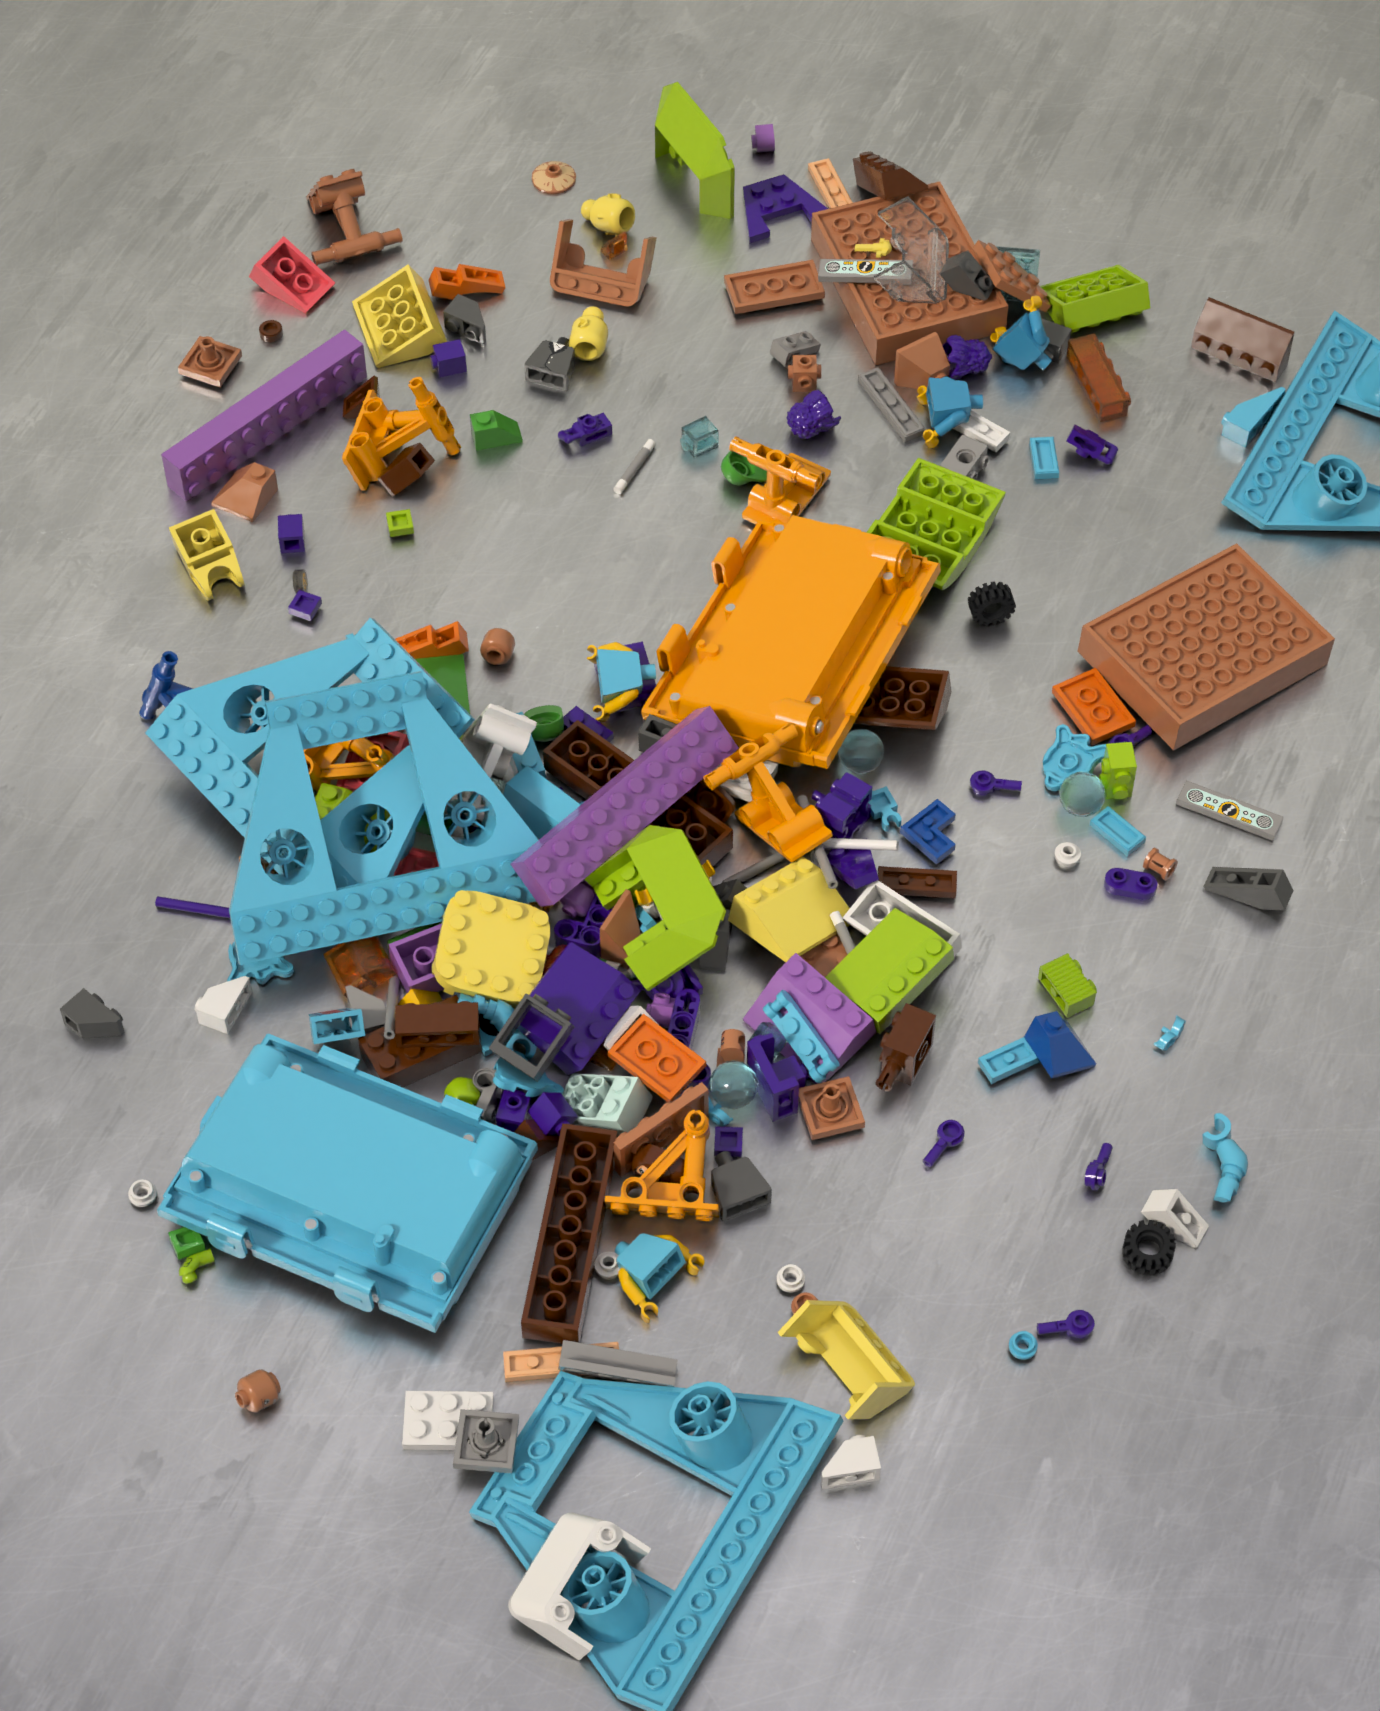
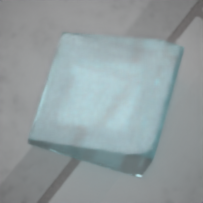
(766, 1028)

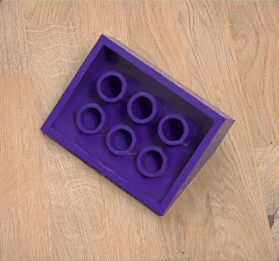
(588, 993)

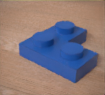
(926, 828)

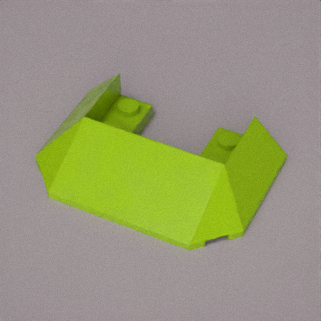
(695, 141)
(681, 891)

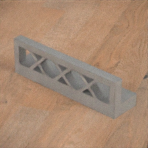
(617, 1364)

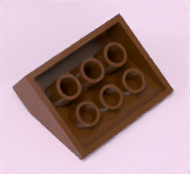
(908, 699)

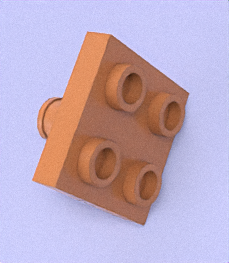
(210, 361)
(830, 1108)

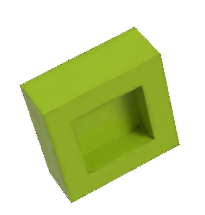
(400, 523)

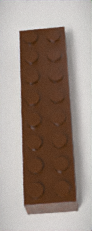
(589, 762)
(569, 1235)

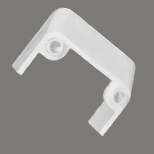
(538, 1596)

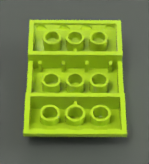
(940, 517)

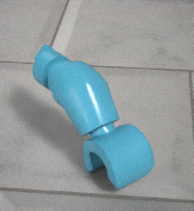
(498, 1014)
(1232, 1158)

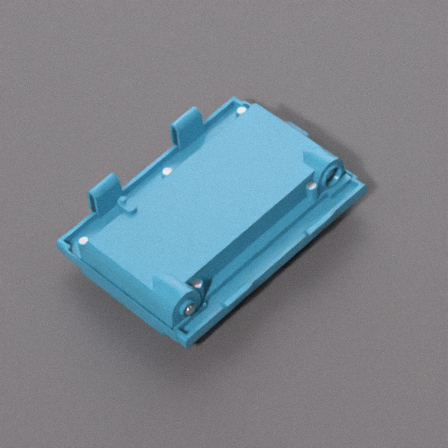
(349, 1180)

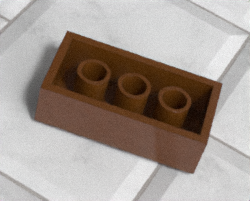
(409, 1064)

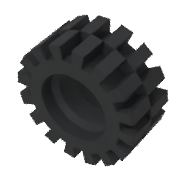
(991, 603)
(1152, 1233)

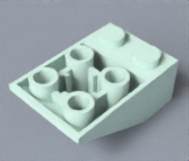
(607, 1101)

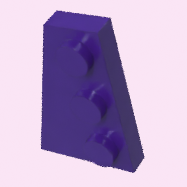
(853, 866)

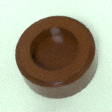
(271, 331)

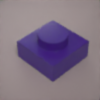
(304, 605)
(728, 1140)

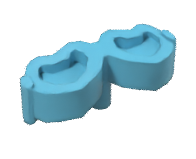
(1170, 1036)
(718, 1115)

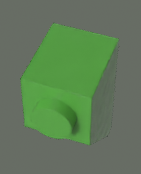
(493, 430)

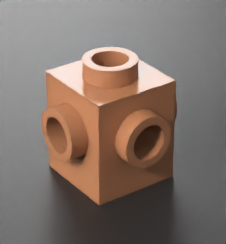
(804, 373)

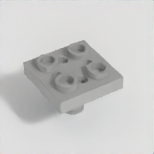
(486, 1430)

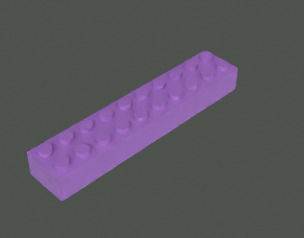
(264, 415)
(624, 806)

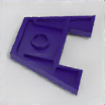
(772, 200)

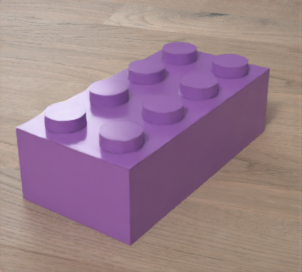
(414, 958)

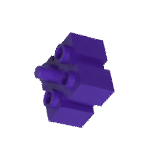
(846, 806)

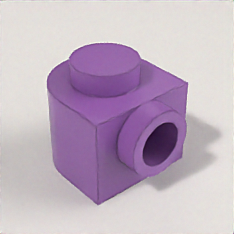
(763, 138)
(661, 1009)

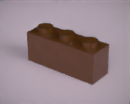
(437, 1024)

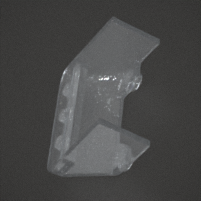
(918, 241)

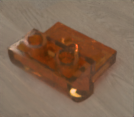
(360, 963)

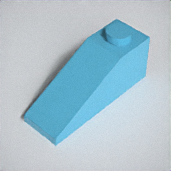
(1250, 417)

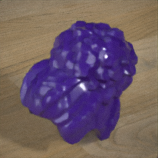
(966, 356)
(811, 416)

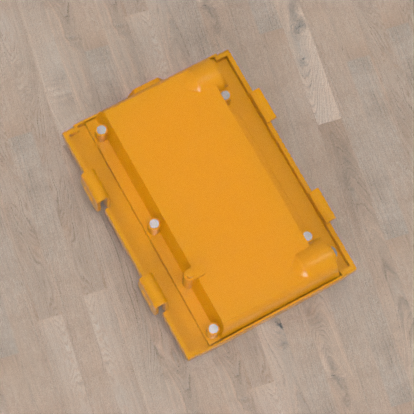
(793, 634)

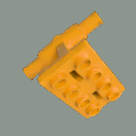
(384, 430)
(788, 486)
(321, 761)
(773, 808)
(669, 1197)

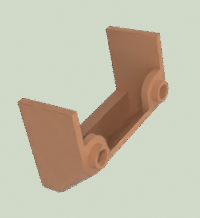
(574, 278)

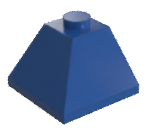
(1057, 1045)

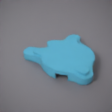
(1069, 755)
(261, 970)
(509, 1077)

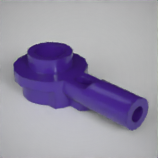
(1134, 737)
(985, 783)
(949, 1134)
(1095, 1173)
(1078, 1324)

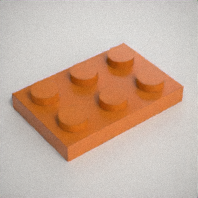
(1093, 706)
(657, 1058)

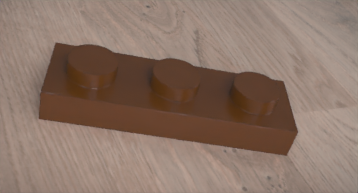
(919, 881)

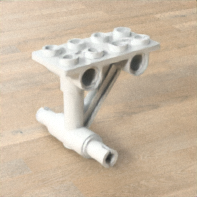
(492, 743)

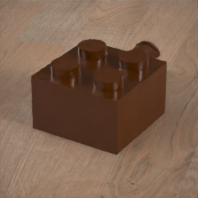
(905, 1046)

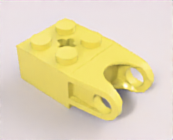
(206, 552)

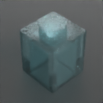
(699, 437)

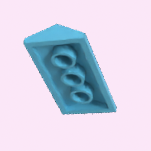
(538, 801)

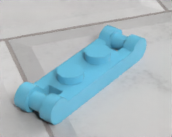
(801, 1036)

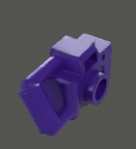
(587, 429)
(1091, 444)

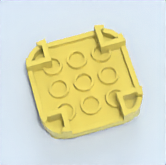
(491, 947)

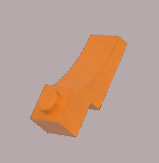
(465, 280)
(434, 643)

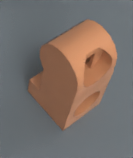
(731, 1046)

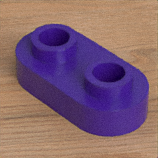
(1130, 883)

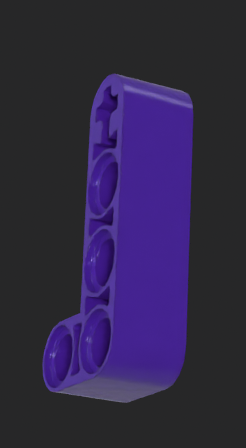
(583, 933)
(688, 1020)

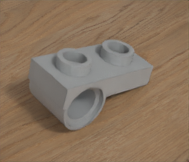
(797, 344)
(489, 1095)

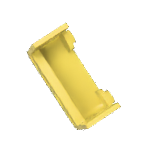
(852, 1352)

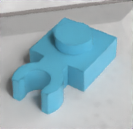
(884, 807)
(644, 918)

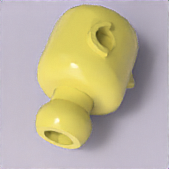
(609, 214)
(589, 334)

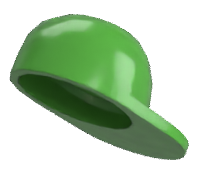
(739, 470)
(549, 722)

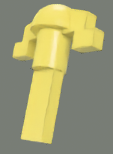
(881, 248)

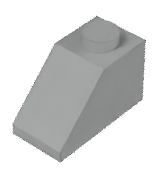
(372, 1008)

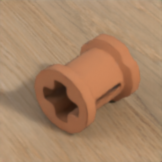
(1160, 864)

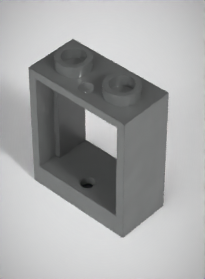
(499, 1044)

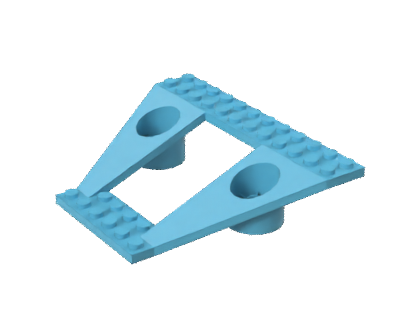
(1275, 483)
(213, 741)
(303, 907)
(762, 1456)

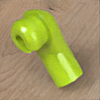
(193, 1262)

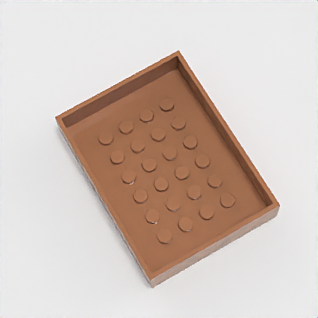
(883, 321)
(1205, 646)

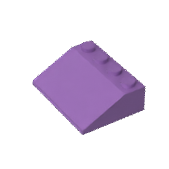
(830, 1012)

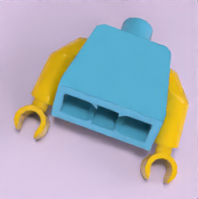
(618, 676)
(649, 1265)

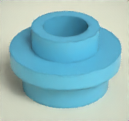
(1026, 1338)

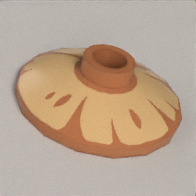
(553, 177)

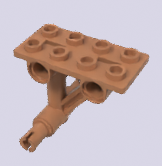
(340, 195)

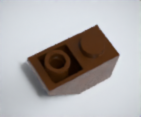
(406, 468)

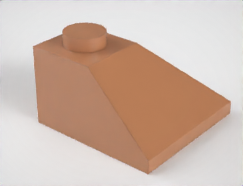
(921, 361)
(247, 491)
(618, 930)

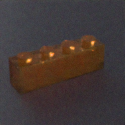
(1098, 377)

